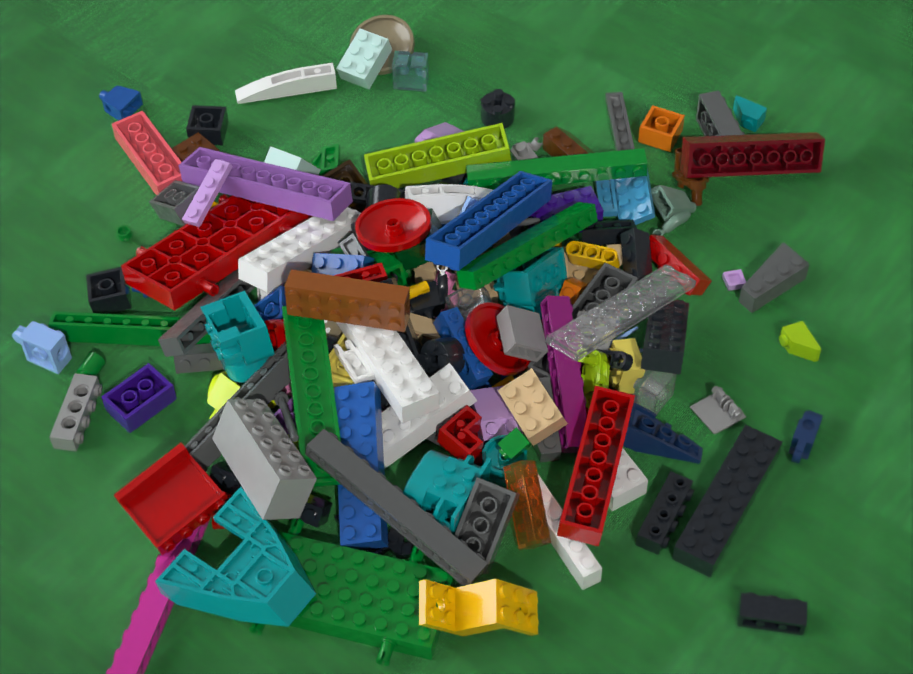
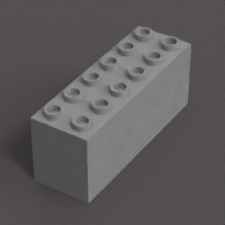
(263, 459)

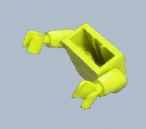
(222, 389)

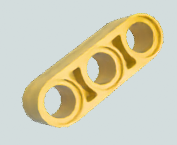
(586, 250)

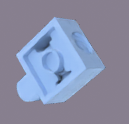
(43, 346)

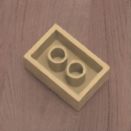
(532, 407)

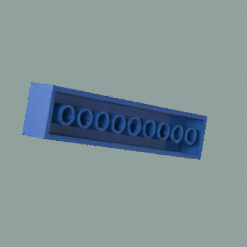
(487, 220)

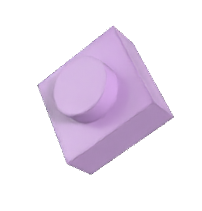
(733, 279)

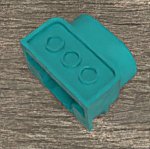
(533, 281)
(238, 335)
(444, 485)

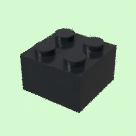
(209, 122)
(108, 291)

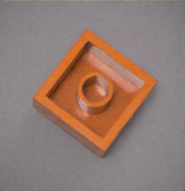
(661, 128)

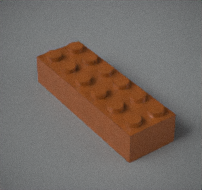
(347, 300)

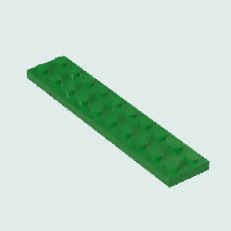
(310, 385)

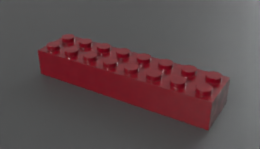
(752, 154)

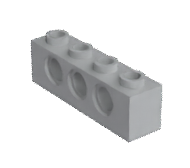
(75, 412)

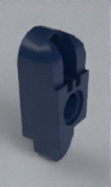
(805, 436)

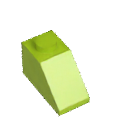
(800, 341)

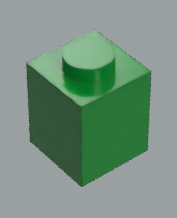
(513, 444)

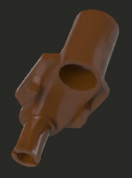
(697, 185)

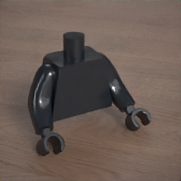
(431, 303)

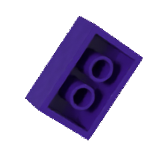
(139, 398)

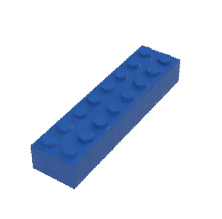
(361, 430)

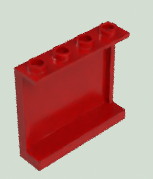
(171, 499)

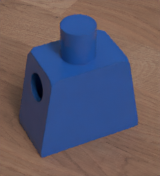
(121, 102)

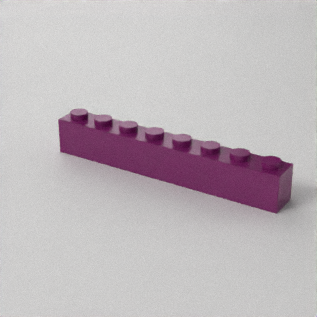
(564, 375)

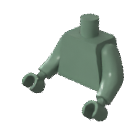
(673, 207)

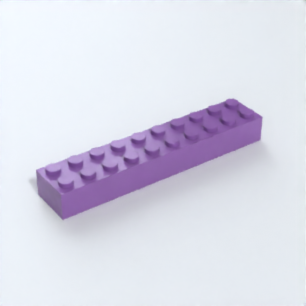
(272, 184)

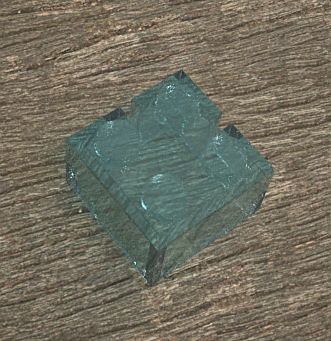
(410, 71)

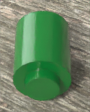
(91, 365)

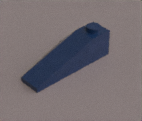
(653, 437)

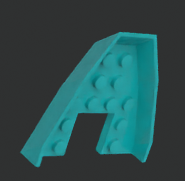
(254, 584)

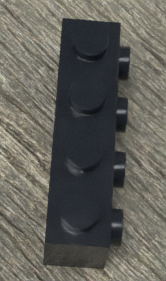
(664, 513)

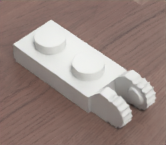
(354, 363)

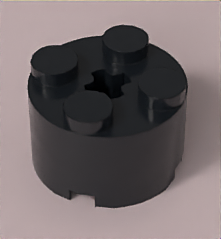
(498, 108)
(440, 352)

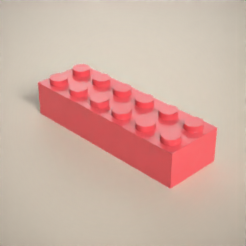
(147, 151)

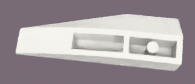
(289, 83)
(445, 199)

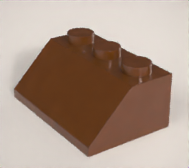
(563, 143)

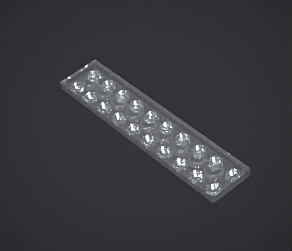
(620, 312)

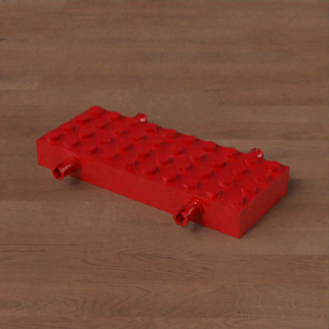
(201, 256)

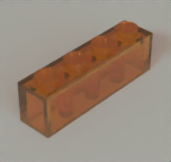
(529, 512)

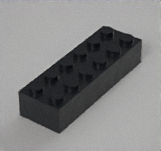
(666, 338)

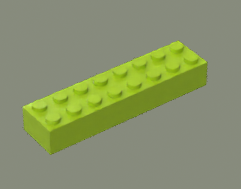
(437, 157)

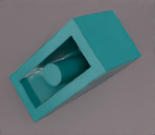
(749, 113)

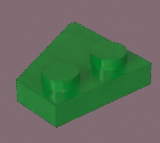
(327, 158)

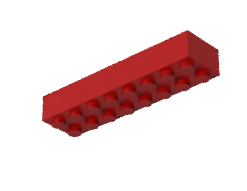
(596, 466)

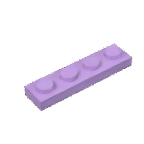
(207, 193)

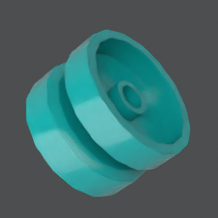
(498, 461)

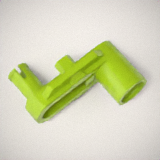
(594, 373)

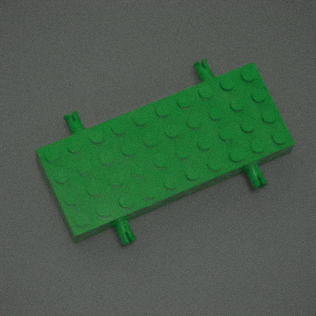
(364, 596)

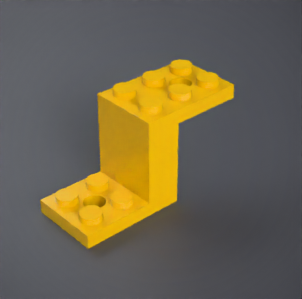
(478, 607)

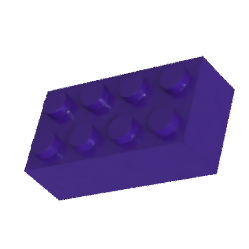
(566, 199)

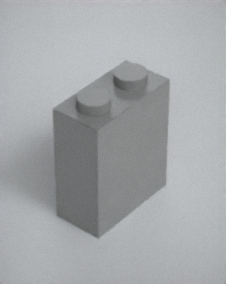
(521, 333)

